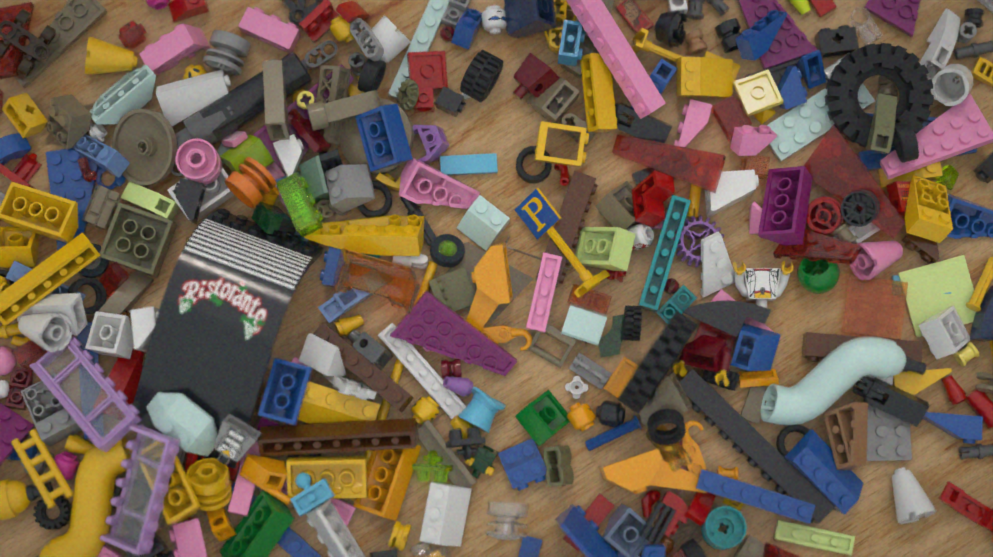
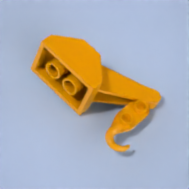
(494, 288)
(650, 469)

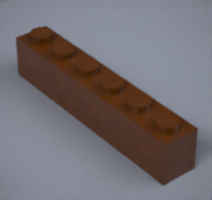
(571, 213)
(819, 345)
(366, 370)

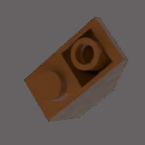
(926, 248)

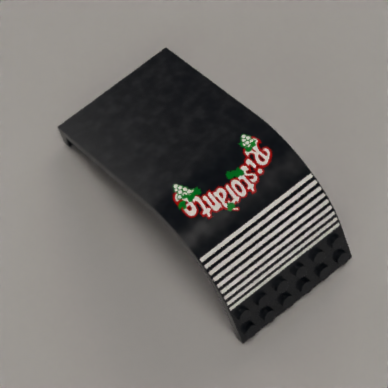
(222, 317)

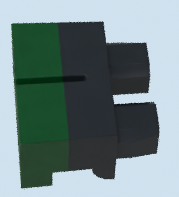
(273, 218)

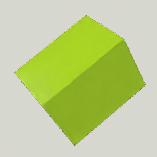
(251, 147)

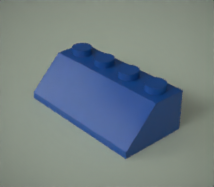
(817, 464)

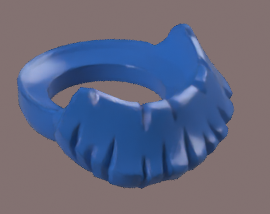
(117, 182)

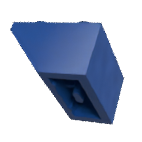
(755, 348)

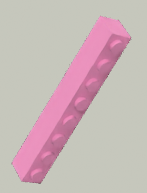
(618, 55)

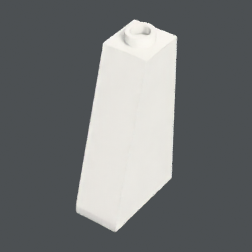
(190, 95)
(66, 304)

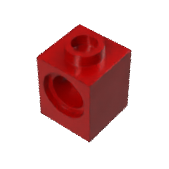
(425, 100)

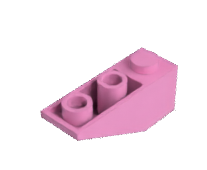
(695, 120)

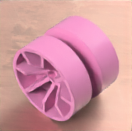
(199, 161)

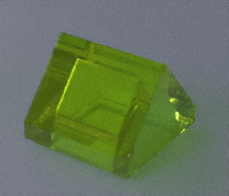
(949, 177)

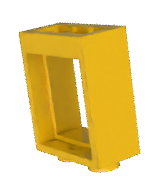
(541, 141)

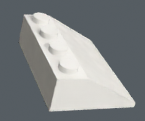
(333, 531)

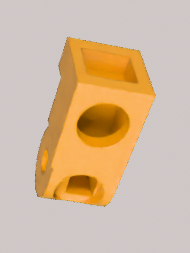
(220, 524)

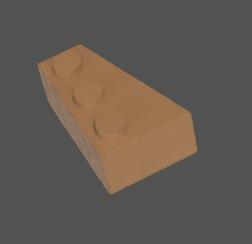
(848, 435)

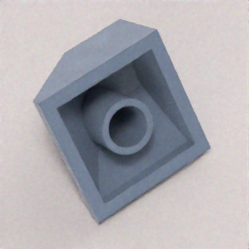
(624, 531)

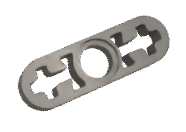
(372, 42)

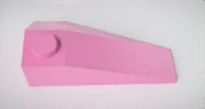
(430, 186)

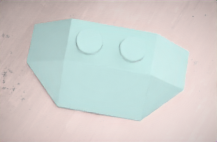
(127, 94)
(183, 420)

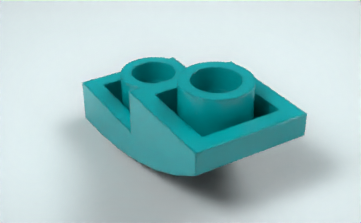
(678, 302)

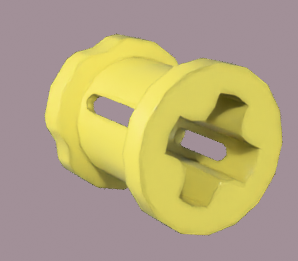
(307, 94)
(966, 354)

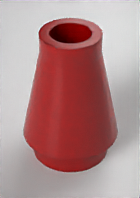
(953, 390)

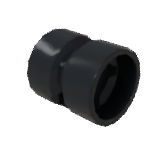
(728, 32)

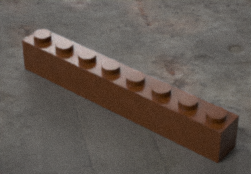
(338, 437)

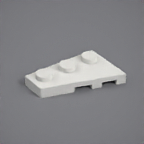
(716, 265)

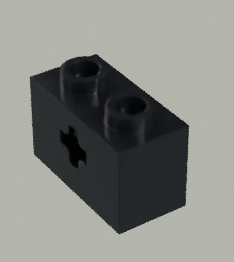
(830, 48)

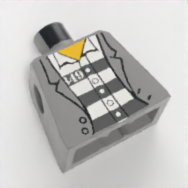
(234, 439)

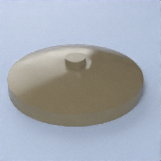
(352, 144)
(148, 145)

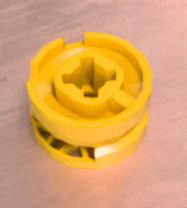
(399, 536)

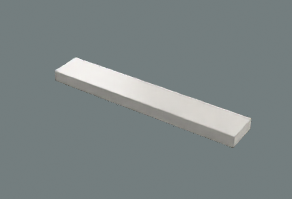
(423, 373)

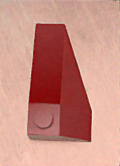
(127, 374)

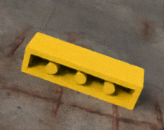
(598, 94)

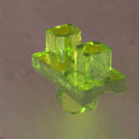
(440, 471)

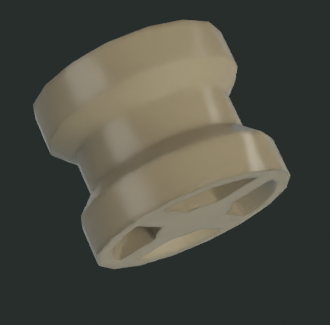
(326, 208)

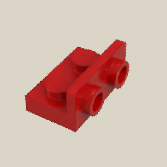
(318, 21)

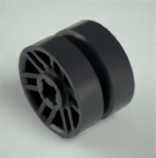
(865, 199)

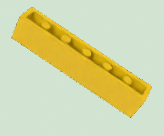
(46, 277)

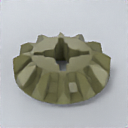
(411, 89)

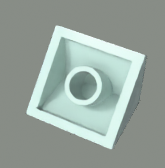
(584, 324)

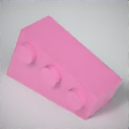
(174, 47)

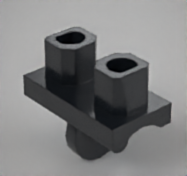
(456, 440)

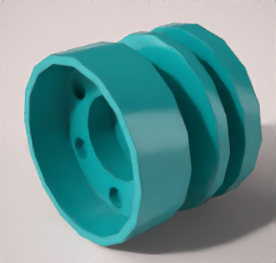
(734, 532)

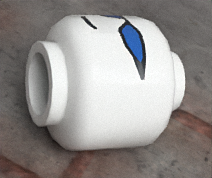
(494, 19)

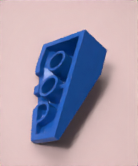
(969, 219)

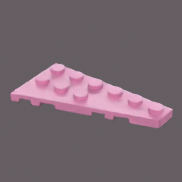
(949, 135)

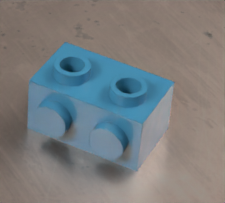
(570, 43)

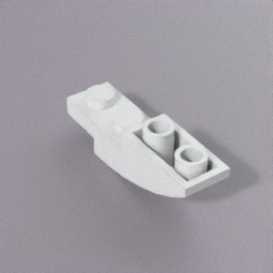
(941, 43)

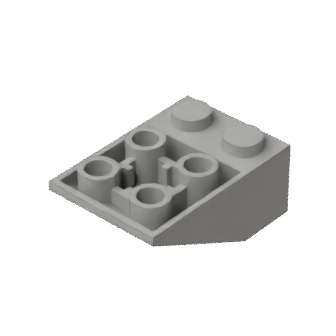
(48, 414)

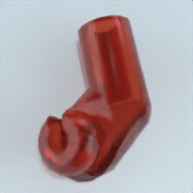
(87, 174)

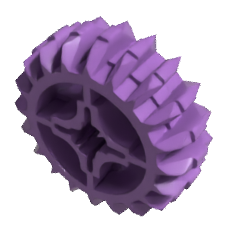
(691, 235)

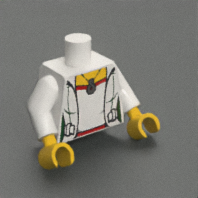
(761, 283)

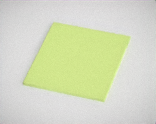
(927, 287)

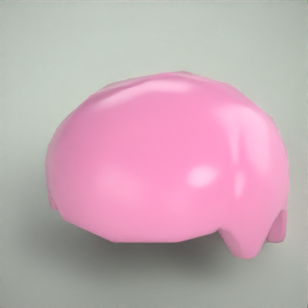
(7, 360)

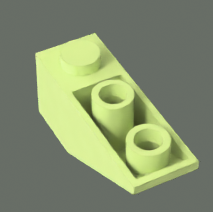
(150, 201)

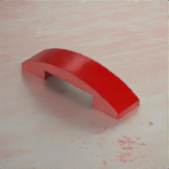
(967, 506)

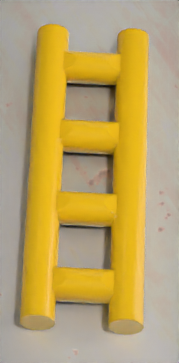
(40, 480)

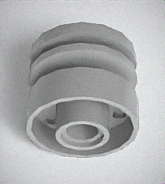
(228, 49)

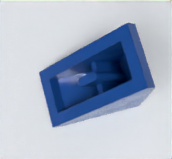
(812, 69)

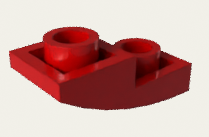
(351, 10)

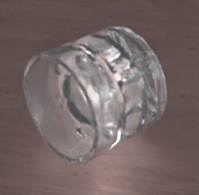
(507, 520)

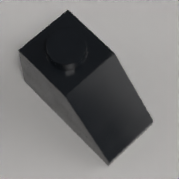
(984, 170)
(190, 196)

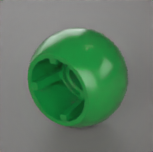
(818, 275)

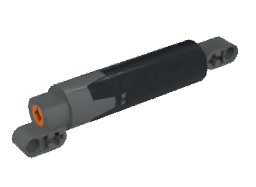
(247, 100)

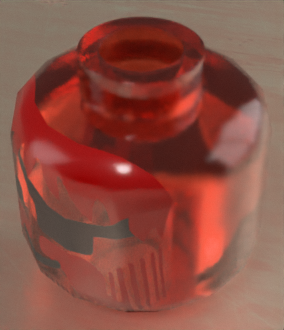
(132, 34)

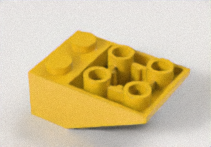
(928, 210)

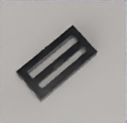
(664, 525)

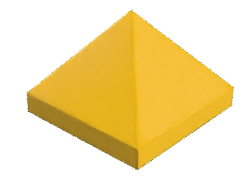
(763, 116)

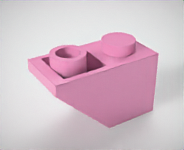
(751, 140)

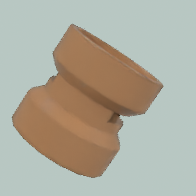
(695, 42)

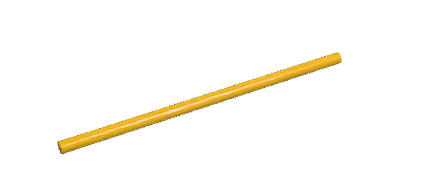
(398, 366)

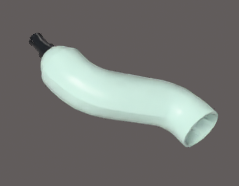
(833, 378)

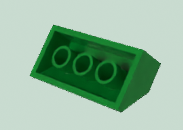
(260, 530)

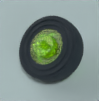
(447, 250)

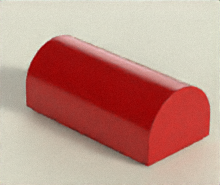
(982, 406)

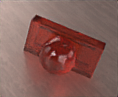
(113, 278)

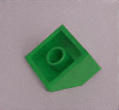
(543, 417)

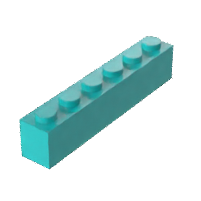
(664, 253)

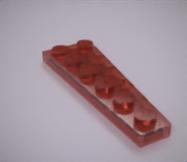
(686, 164)

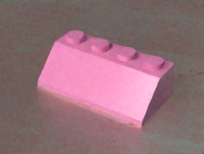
(187, 539)

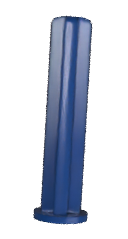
(613, 434)

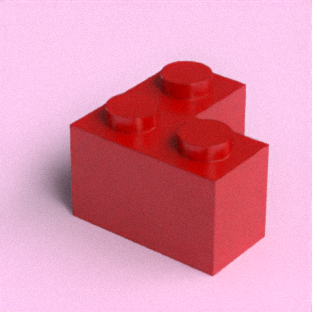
(649, 198)

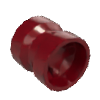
(455, 368)

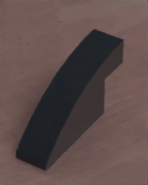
(728, 314)

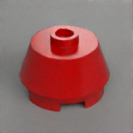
(824, 215)

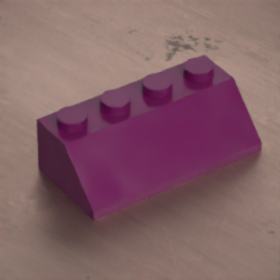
(785, 205)

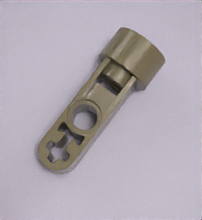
(323, 114)

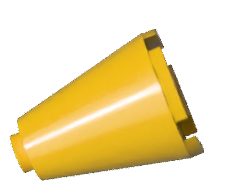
(107, 58)

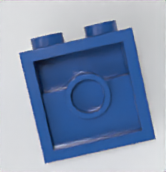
(523, 464)

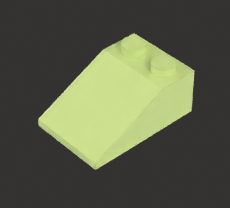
(605, 247)

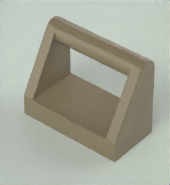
(556, 334)

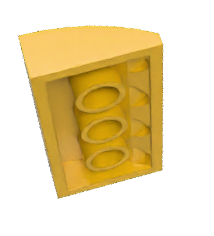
(343, 473)

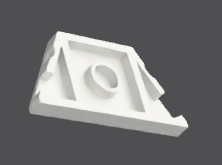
(350, 386)

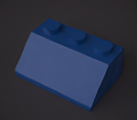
(383, 137)
(285, 391)

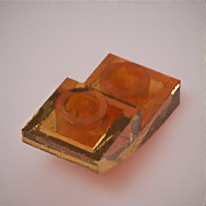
(591, 300)

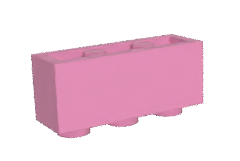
(269, 29)

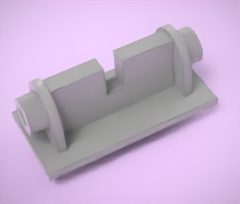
(590, 370)

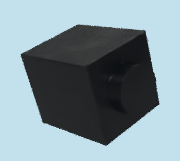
(450, 102)

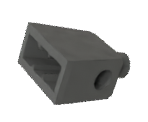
(373, 352)

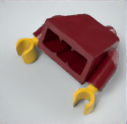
(708, 354)

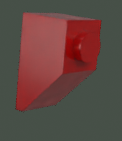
(187, 8)

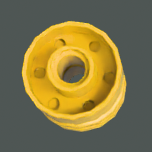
(210, 483)

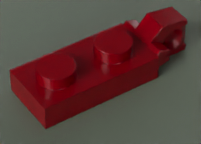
(304, 129)

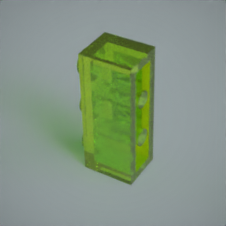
(300, 204)

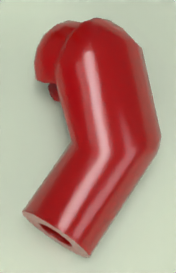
(564, 174)
(648, 500)

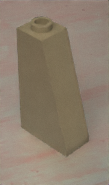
(275, 100)

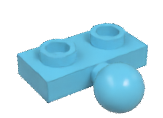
(312, 495)

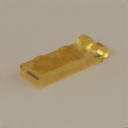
(671, 451)

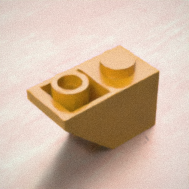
(265, 471)

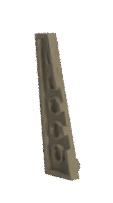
(69, 26)

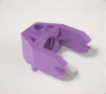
(433, 141)

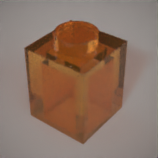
(757, 163)

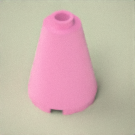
(875, 258)

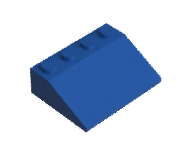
(585, 533)

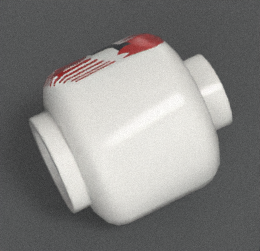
(643, 236)

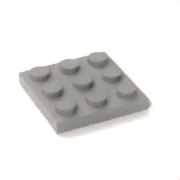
(887, 437)

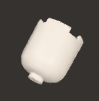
(391, 40)
(948, 90)

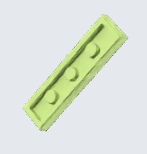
(814, 537)

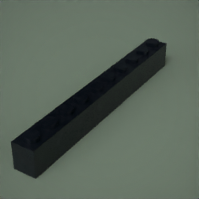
(753, 445)

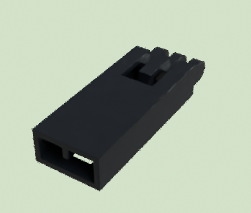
(645, 128)
(898, 404)

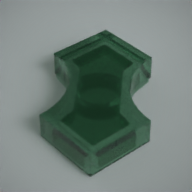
(610, 343)

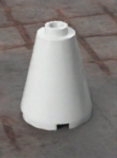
(47, 330)
(910, 498)

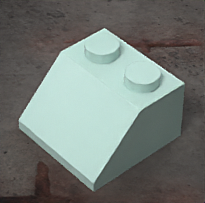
(483, 223)

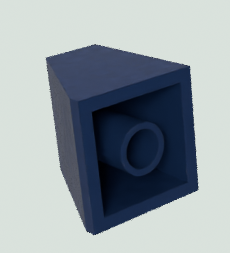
(529, 17)

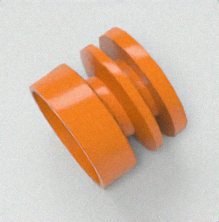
(250, 182)

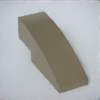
(127, 294)

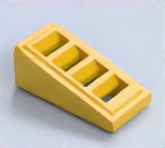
(981, 62)

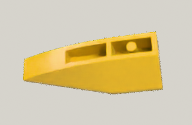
(374, 235)

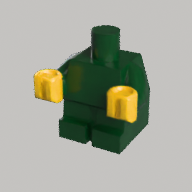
(482, 461)

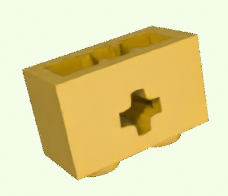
(24, 115)

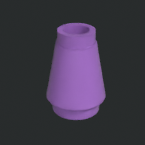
(458, 385)

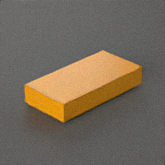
(620, 377)
(757, 378)

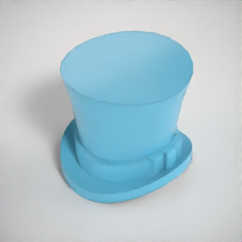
(481, 410)

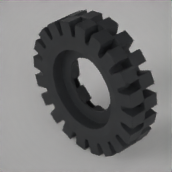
(870, 61)
(657, 362)

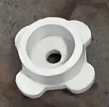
(97, 132)
(576, 382)

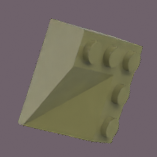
(138, 240)

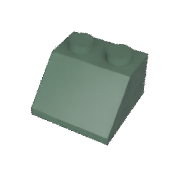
(315, 177)

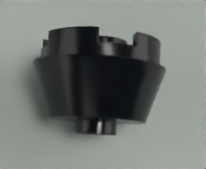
(670, 28)

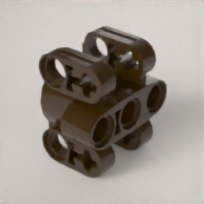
(19, 32)

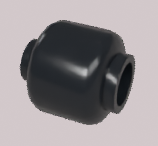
(610, 413)

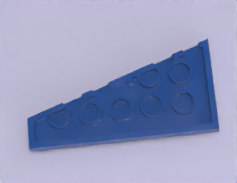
(68, 182)

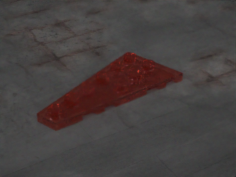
(842, 172)

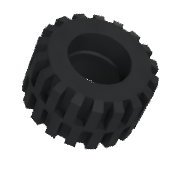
(481, 75)

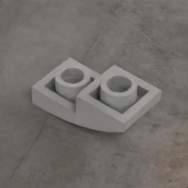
(454, 12)

